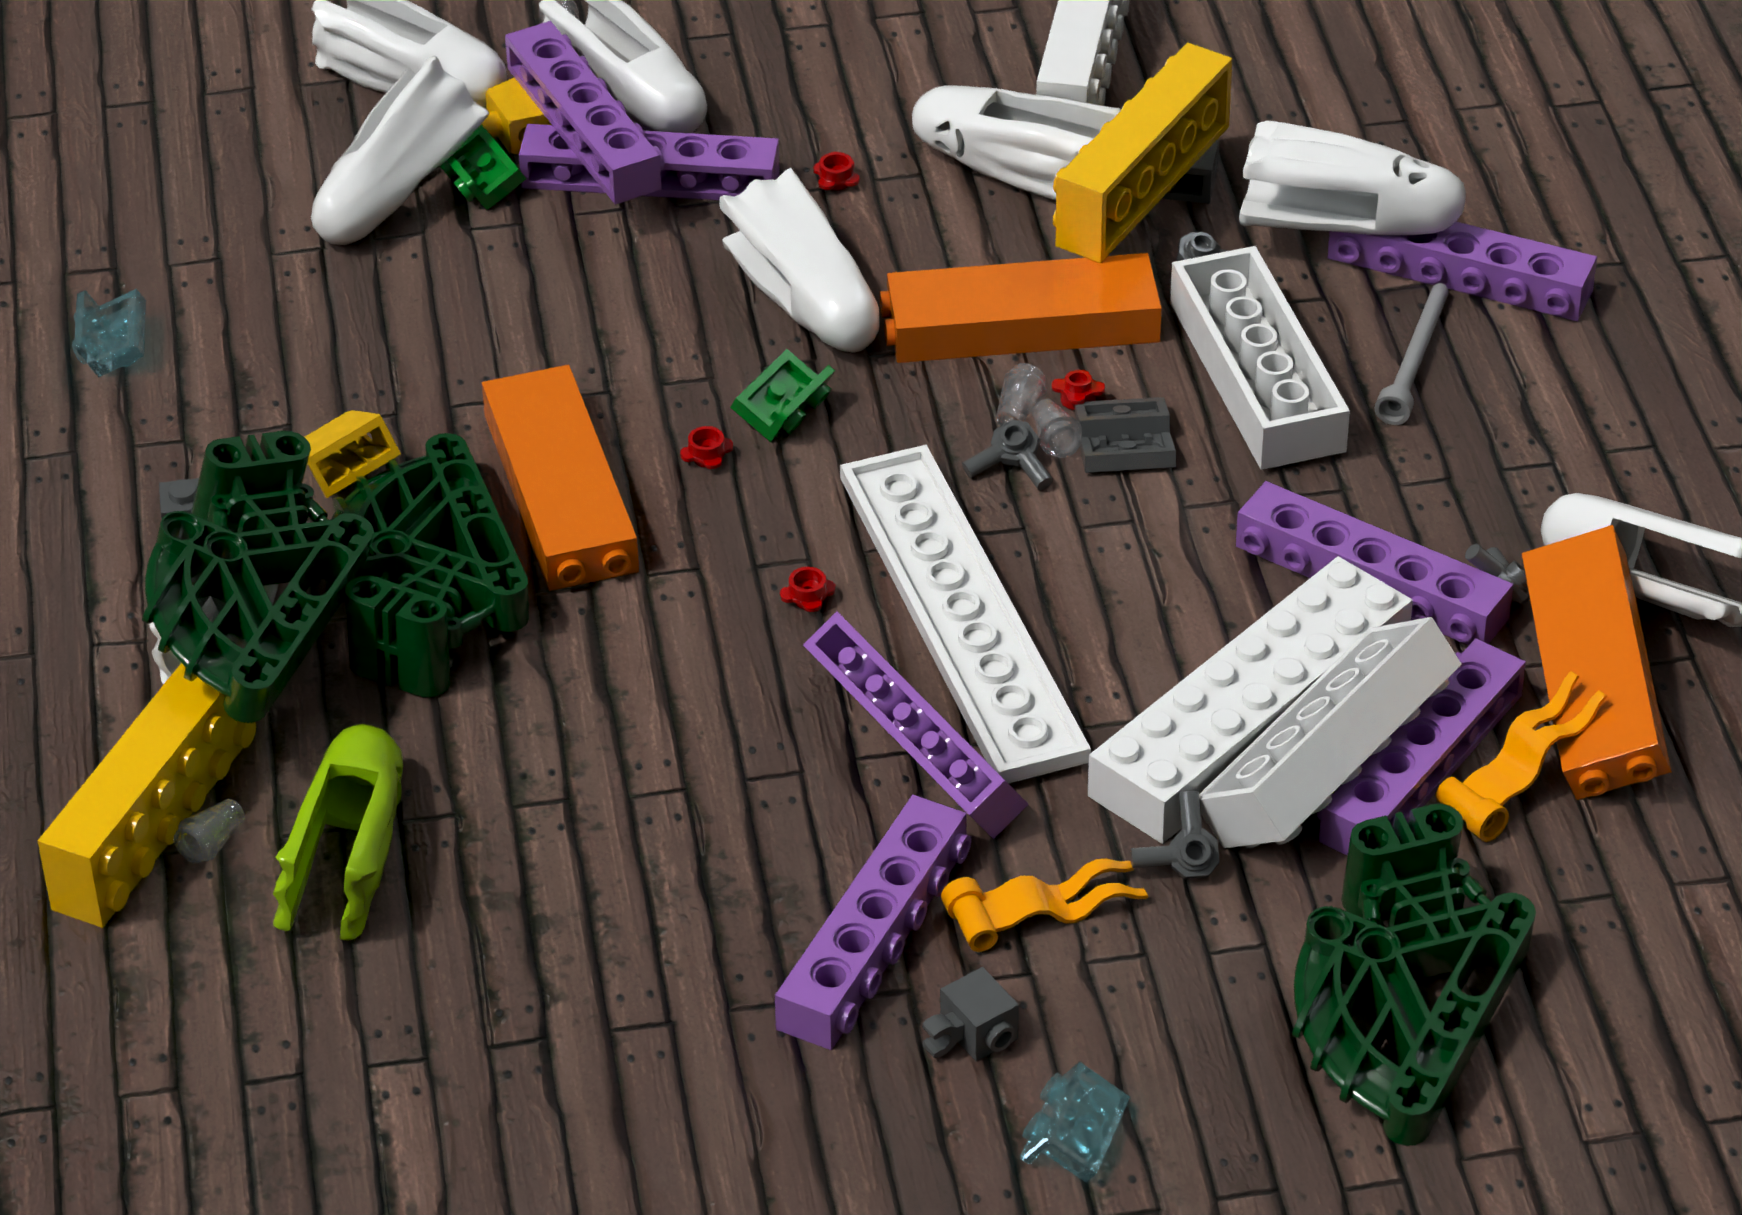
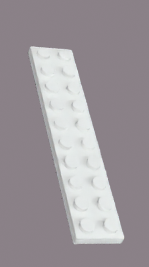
(964, 615)

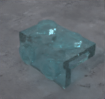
(109, 333)
(1075, 1121)

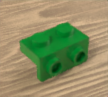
(483, 169)
(781, 394)

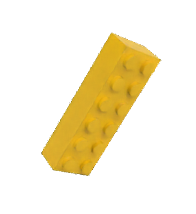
(1142, 152)
(138, 798)

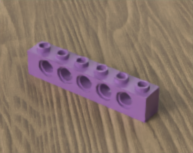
(584, 112)
(694, 163)
(1479, 264)
(1311, 535)
(915, 725)
(1429, 746)
(872, 922)

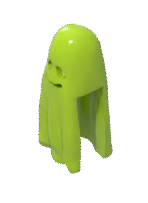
(351, 790)

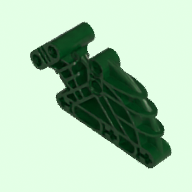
(240, 537)
(413, 591)
(1419, 885)

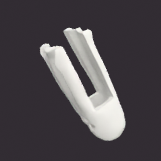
(384, 38)
(634, 64)
(1008, 132)
(398, 145)
(1344, 185)
(800, 262)
(1584, 513)

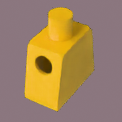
(510, 113)
(345, 451)

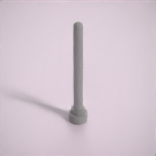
(1396, 401)

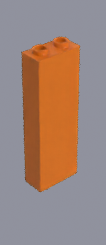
(1021, 308)
(560, 478)
(1593, 627)

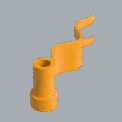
(1517, 764)
(993, 911)

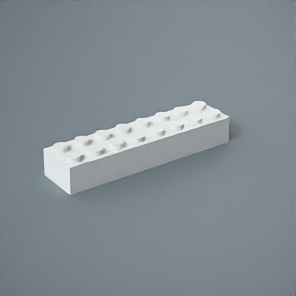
(1236, 696)

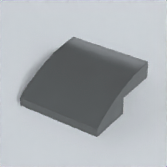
(1125, 435)

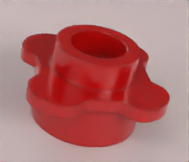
(836, 171)
(1077, 388)
(706, 447)
(807, 588)

